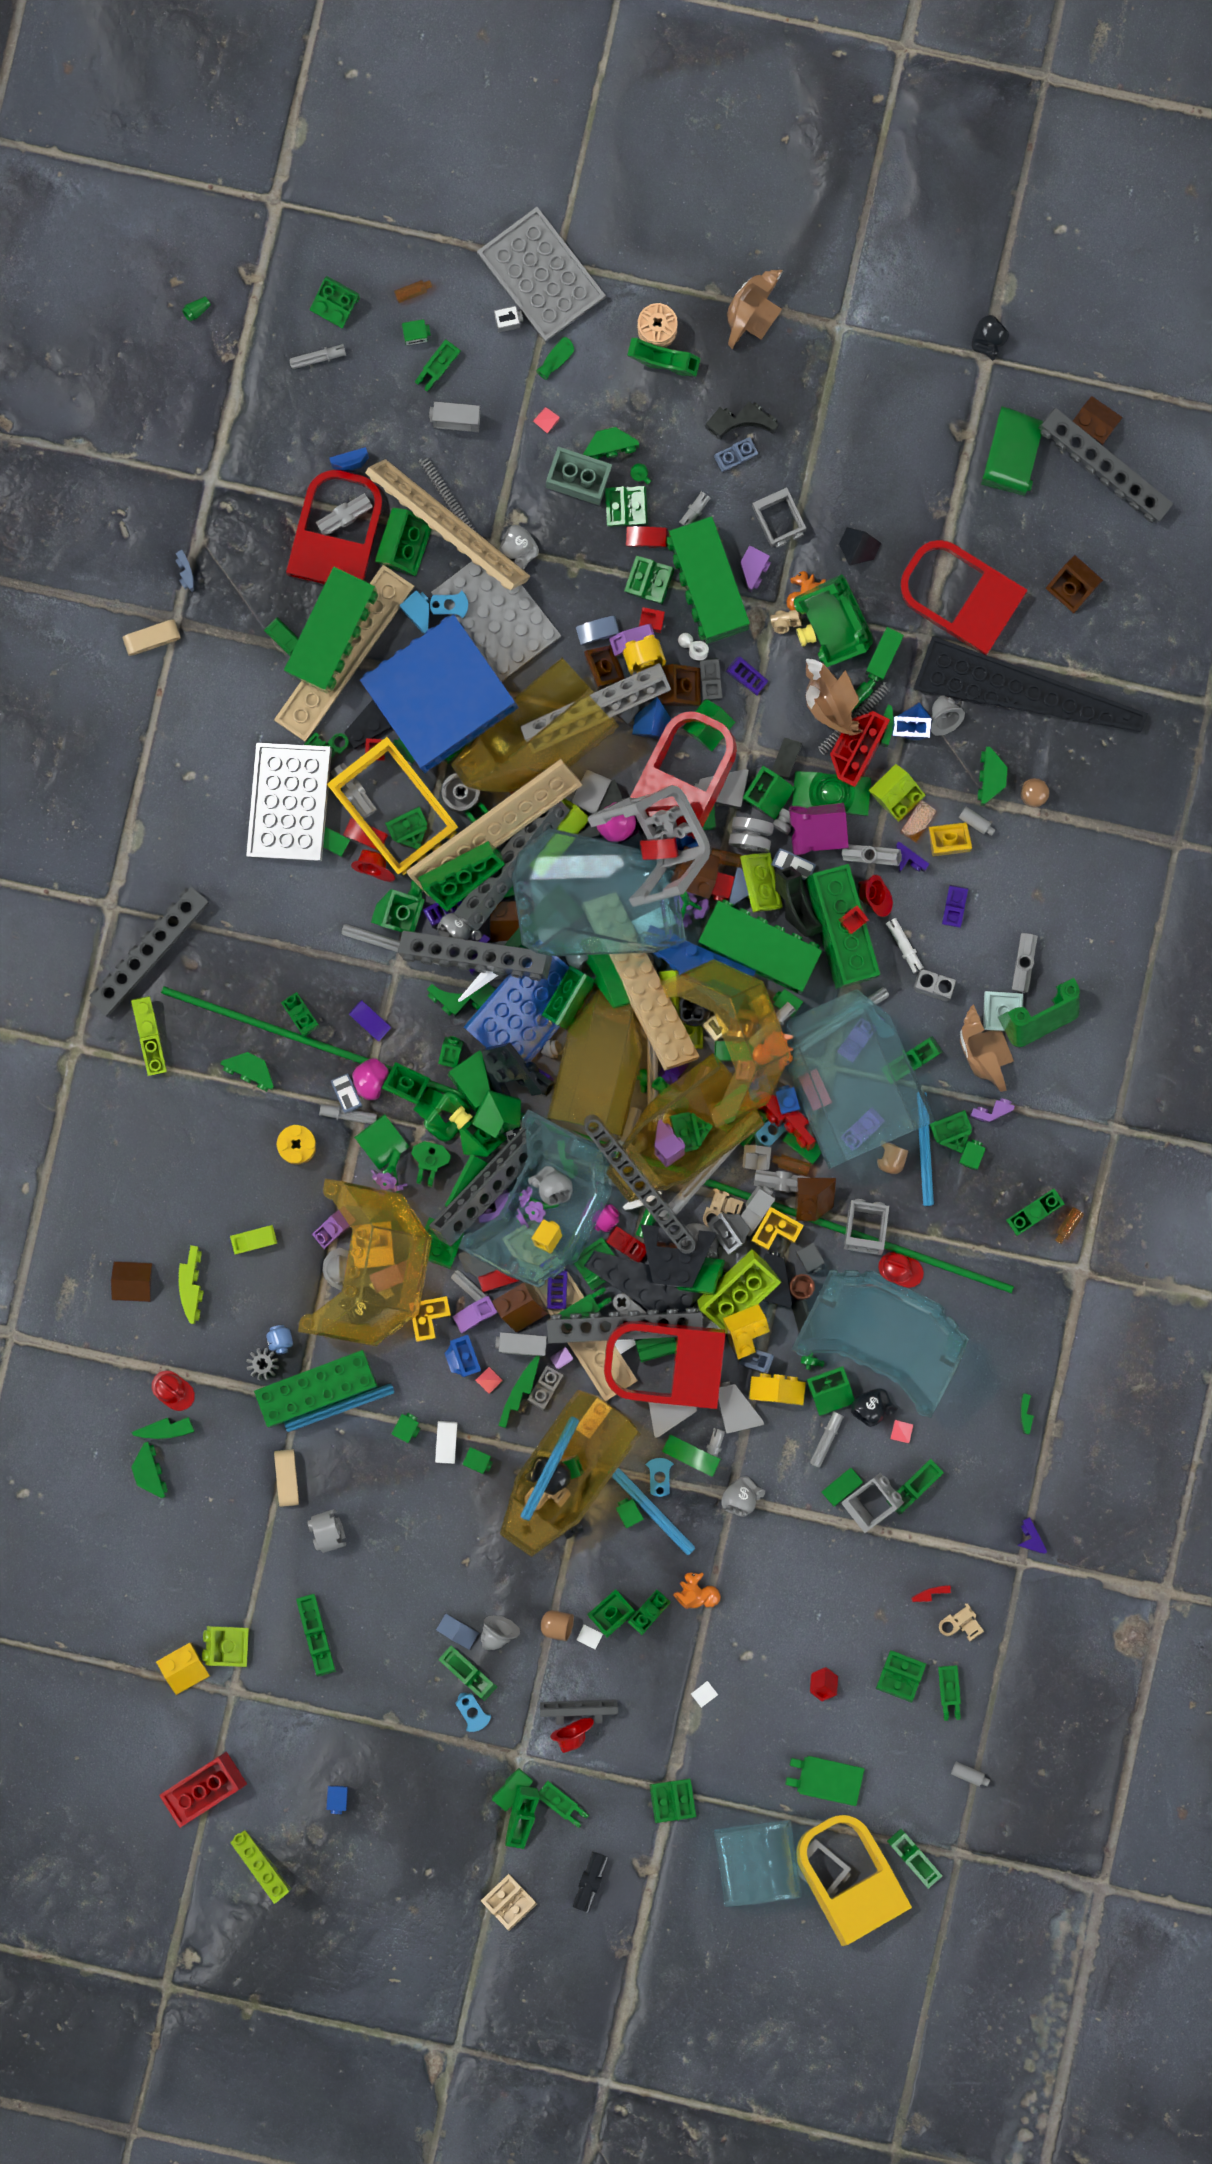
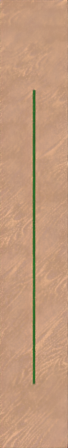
(710, 1183)

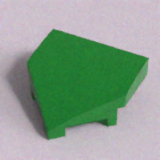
(408, 828)
(690, 1129)
(952, 1131)

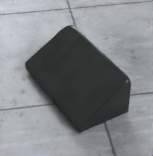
(786, 758)
(800, 1312)

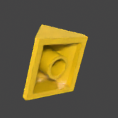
(950, 839)

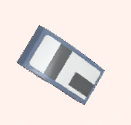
(785, 859)
(346, 1093)

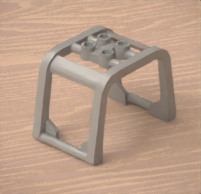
(700, 853)

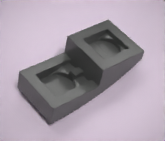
(710, 678)

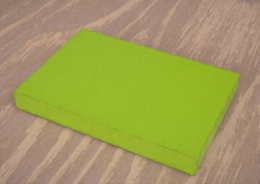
(761, 882)

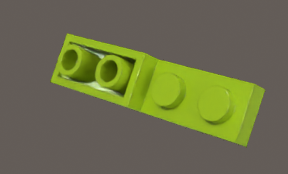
(149, 1035)
(190, 1293)

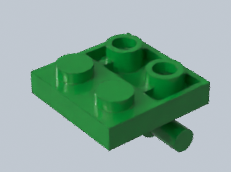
(334, 302)
(592, 1279)

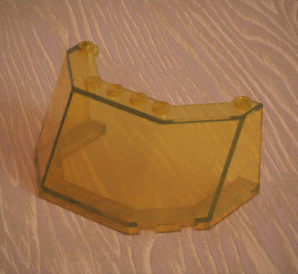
(747, 1028)
(382, 1267)

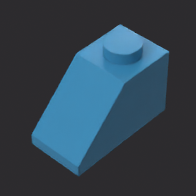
(417, 610)

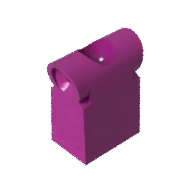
(818, 828)

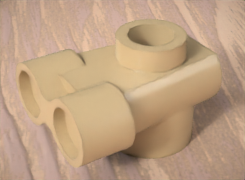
(783, 620)

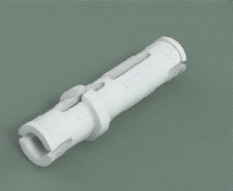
(904, 945)

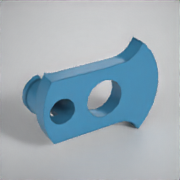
(460, 601)
(768, 1138)
(662, 1465)
(473, 1723)

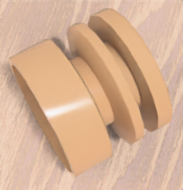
(658, 336)

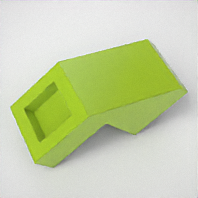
(253, 1239)

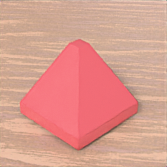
(546, 420)
(488, 1380)
(901, 1431)

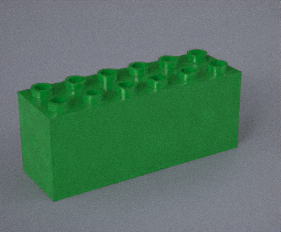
(707, 580)
(331, 630)
(760, 946)
(849, 956)
(315, 1389)

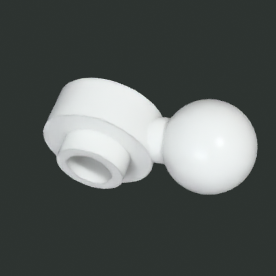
(697, 650)

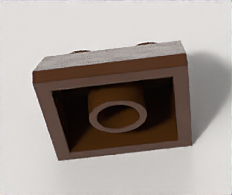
(1097, 420)
(1074, 584)
(684, 686)
(705, 879)
(503, 921)
(814, 1197)
(520, 1306)

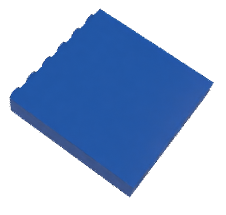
(438, 693)

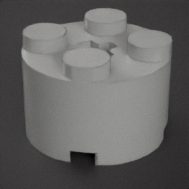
(455, 803)
(327, 1531)

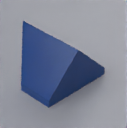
(651, 720)
(912, 724)

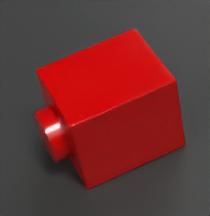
(722, 887)

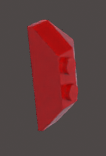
(855, 752)

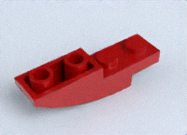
(793, 1122)

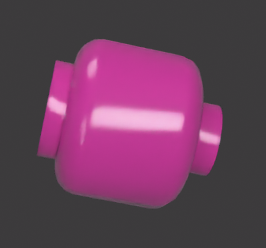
(607, 1219)

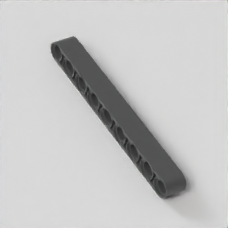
(637, 1175)

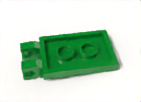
(827, 1780)

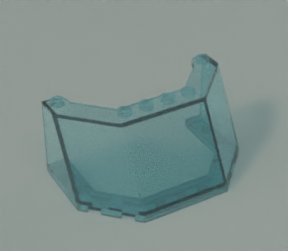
(508, 1244)
(886, 1331)

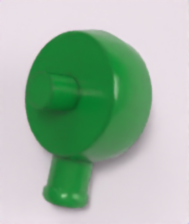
(639, 473)
(643, 1077)
(810, 1361)

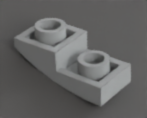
(545, 1388)

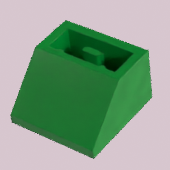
(768, 793)
(830, 1391)

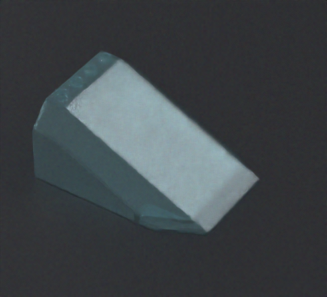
(577, 897)
(854, 1077)

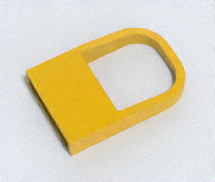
(863, 1904)

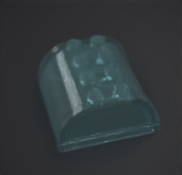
(757, 1863)

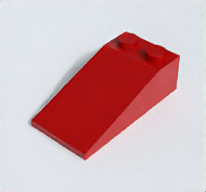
(203, 1789)

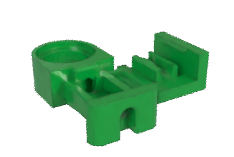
(317, 742)

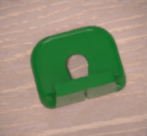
(431, 1106)

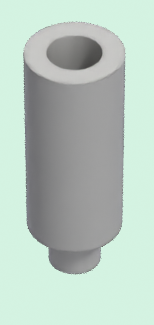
(976, 821)
(969, 1774)

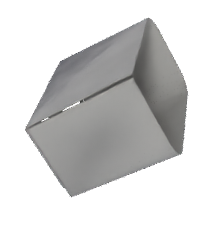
(591, 792)
(929, 990)

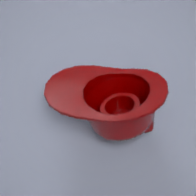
(373, 864)
(876, 894)
(901, 1270)
(173, 1390)
(572, 1735)

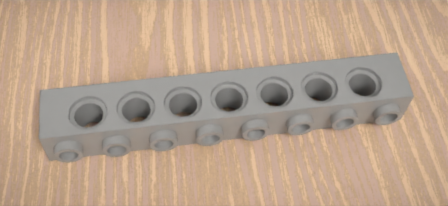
(614, 698)

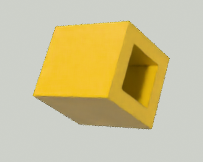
(547, 1236)

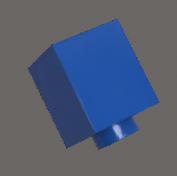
(337, 1799)

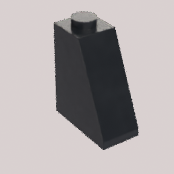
(781, 1294)

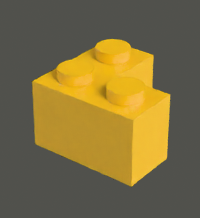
(774, 1224)
(428, 1311)
(743, 1328)
(777, 1389)

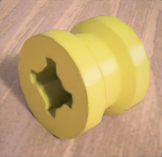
(806, 635)
(460, 1117)

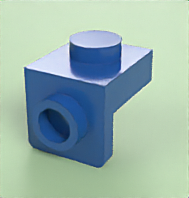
(787, 1099)

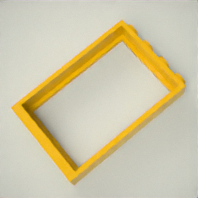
(361, 764)

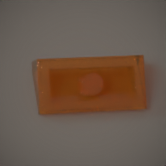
(918, 821)

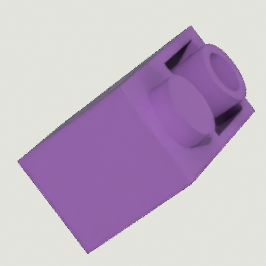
(752, 566)
(667, 1146)
(331, 1229)

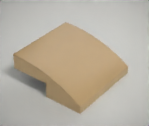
(508, 1902)

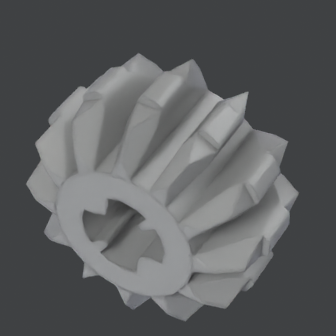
(256, 1367)

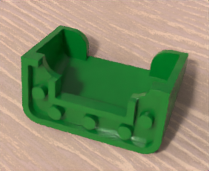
(1012, 452)
(835, 620)
(1025, 1029)

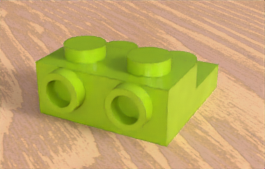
(225, 1646)

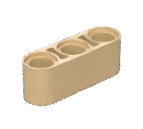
(151, 637)
(286, 1478)

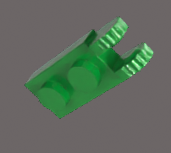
(438, 364)
(585, 1306)
(949, 1690)
(560, 1803)

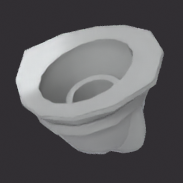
(945, 716)
(335, 1267)
(498, 1632)

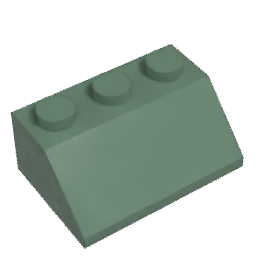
(578, 476)

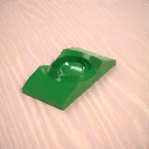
(826, 789)

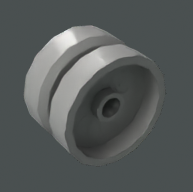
(751, 834)

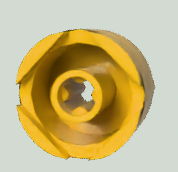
(643, 654)
(296, 1133)

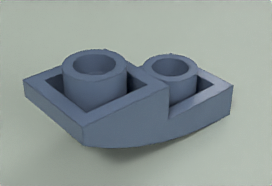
(736, 454)
(187, 576)
(597, 629)

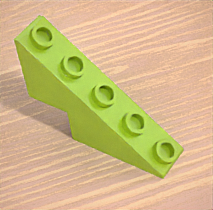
(260, 1866)

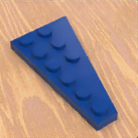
(689, 955)

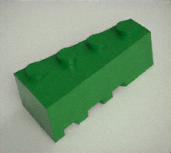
(461, 875)

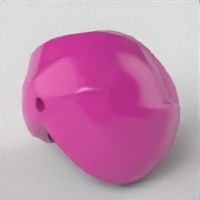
(617, 828)
(369, 1078)

